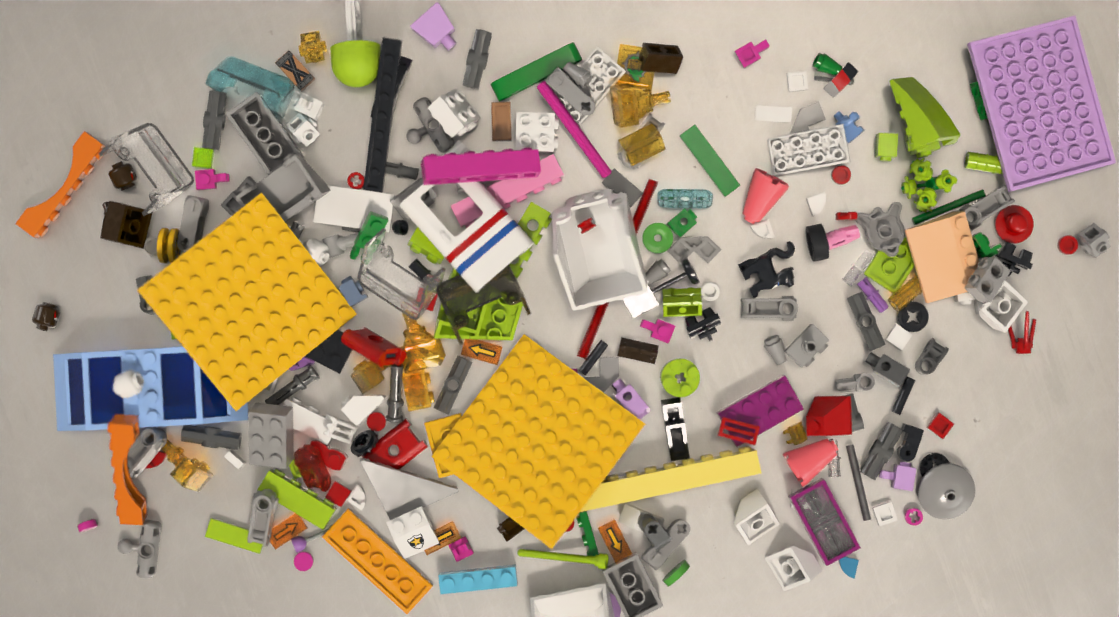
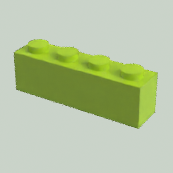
(299, 500)

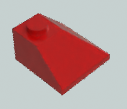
(829, 416)

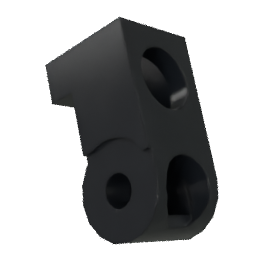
(911, 442)

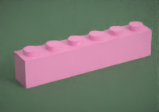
(510, 190)

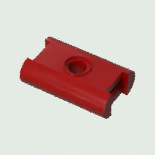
(373, 347)
(405, 439)

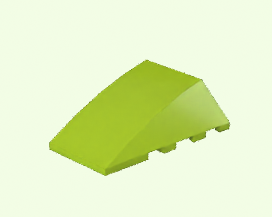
(923, 114)
(488, 322)

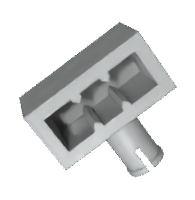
(807, 345)

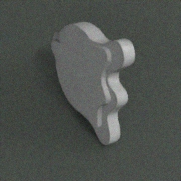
(883, 229)

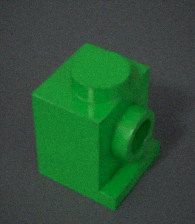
(677, 227)

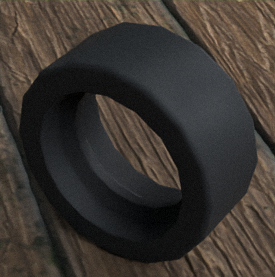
(817, 242)

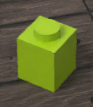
(886, 146)

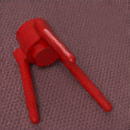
(1023, 345)

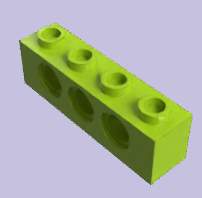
(543, 218)

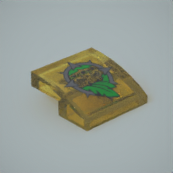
(629, 60)

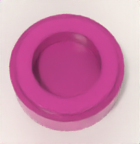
(87, 525)
(303, 561)

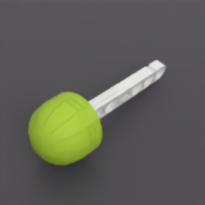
(356, 59)

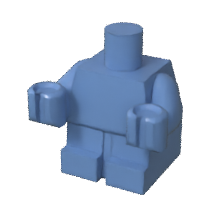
(851, 129)

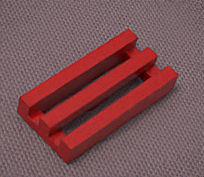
(723, 426)

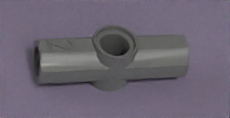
(477, 59)
(214, 120)
(871, 333)
(447, 396)
(211, 437)
(881, 451)

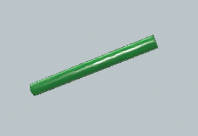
(948, 207)

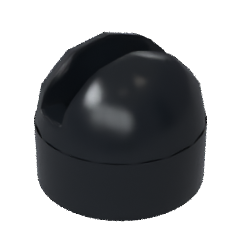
(400, 227)

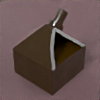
(125, 224)

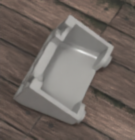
(287, 188)

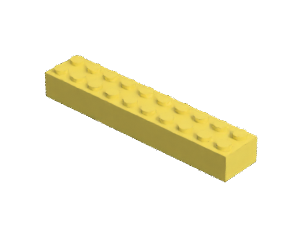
(675, 477)

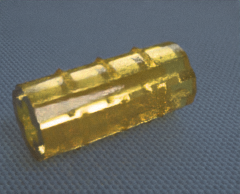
(905, 294)

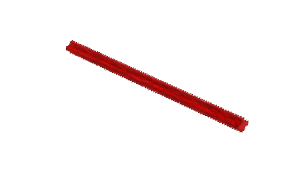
(600, 310)

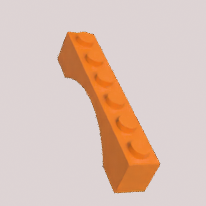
(85, 154)
(131, 503)

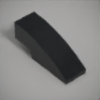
(675, 429)

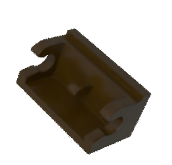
(660, 58)

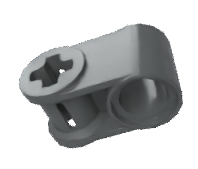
(933, 354)
(655, 532)

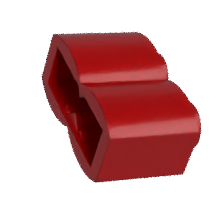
(332, 457)

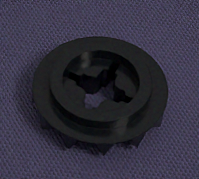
(922, 317)
(364, 443)
(927, 462)

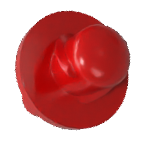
(1014, 224)

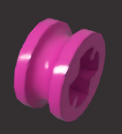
(919, 514)

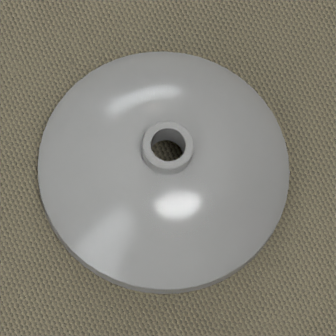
(941, 482)

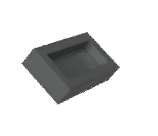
(619, 183)

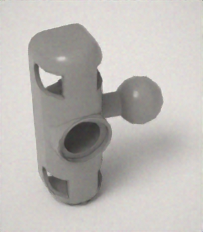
(438, 133)
(144, 560)

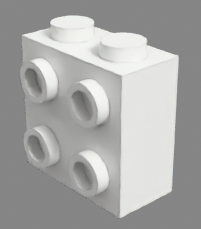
(454, 113)
(536, 131)

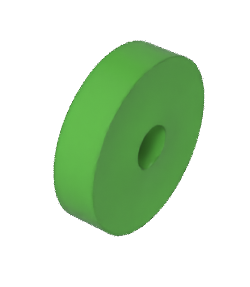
(657, 229)
(676, 573)

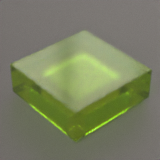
(202, 158)

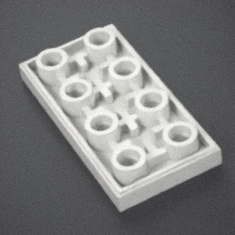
(604, 74)
(808, 150)
(351, 207)

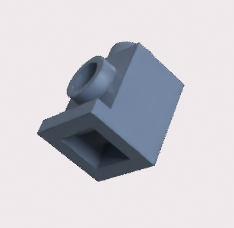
(352, 291)

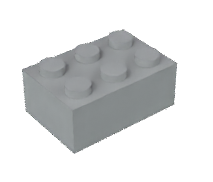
(270, 435)
(632, 587)

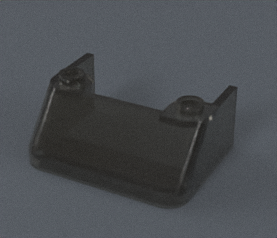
(460, 298)

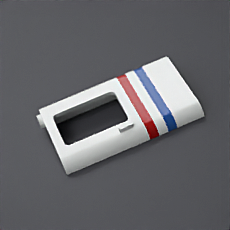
(483, 246)

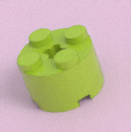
(689, 372)

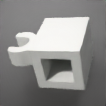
(308, 106)

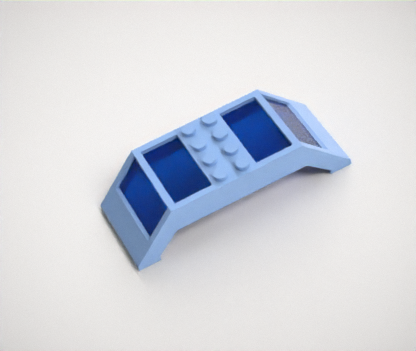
(172, 392)

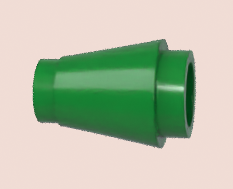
(826, 64)

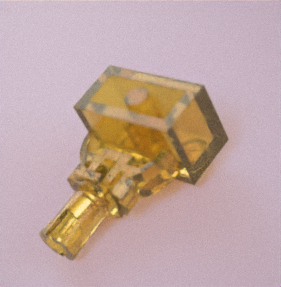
(633, 103)
(421, 347)
(368, 375)
(417, 390)
(188, 472)

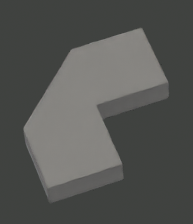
(808, 116)
(701, 245)
(608, 373)

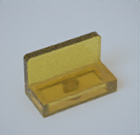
(642, 144)

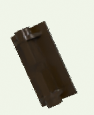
(638, 350)
(509, 529)

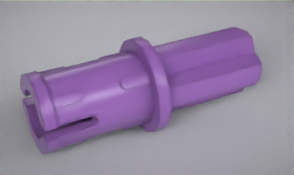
(873, 295)

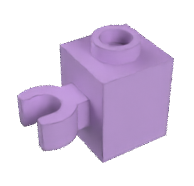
(902, 476)

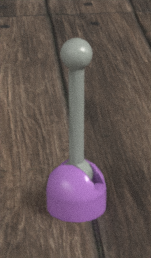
(300, 542)

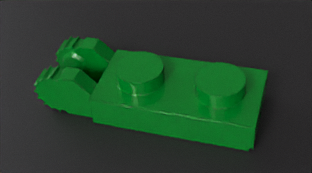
(371, 226)
(588, 537)

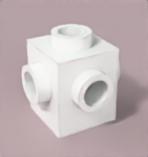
(303, 129)

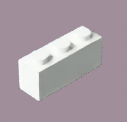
(309, 420)

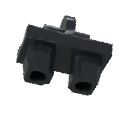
(1022, 261)
(705, 327)

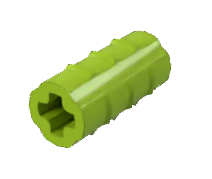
(983, 162)

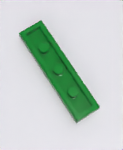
(709, 160)

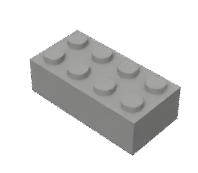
(262, 133)

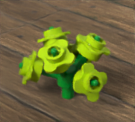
(928, 195)

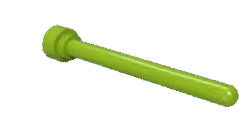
(600, 560)

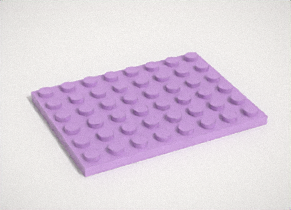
(1041, 103)

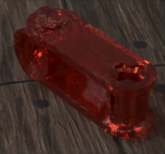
(312, 468)

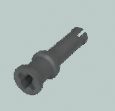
(300, 382)
(395, 401)

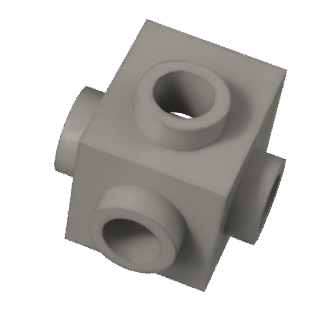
(1094, 240)

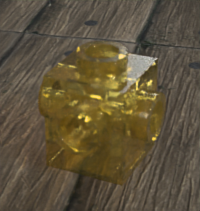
(312, 47)

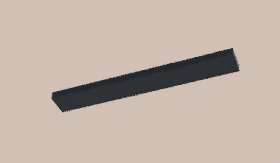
(382, 114)

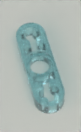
(699, 194)

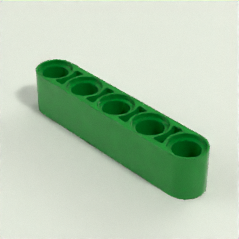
(535, 71)

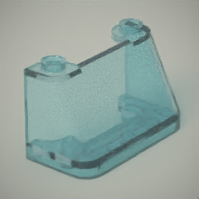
(276, 87)

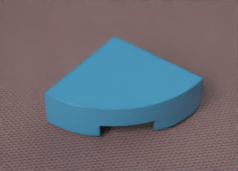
(849, 566)

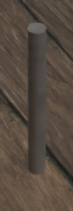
(858, 482)

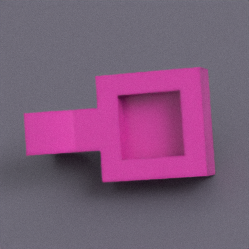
(749, 53)
(208, 178)
(660, 330)

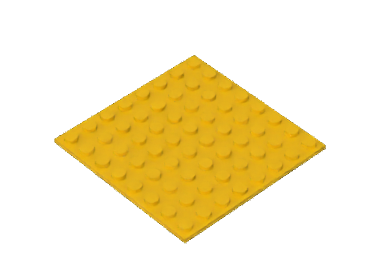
(247, 301)
(538, 441)

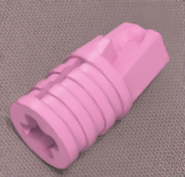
(842, 236)

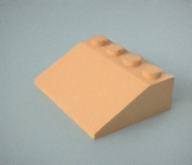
(943, 255)

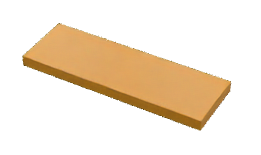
(377, 561)

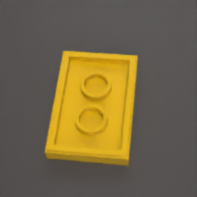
(437, 432)

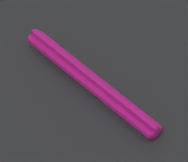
(574, 129)

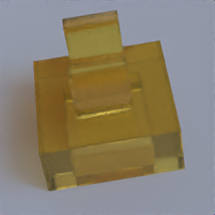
(797, 433)

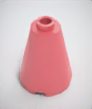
(762, 195)
(810, 459)

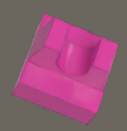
(461, 549)

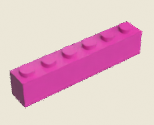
(480, 166)

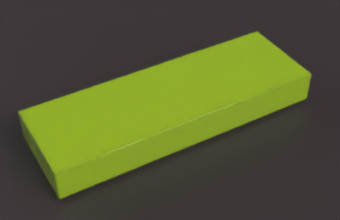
(231, 535)

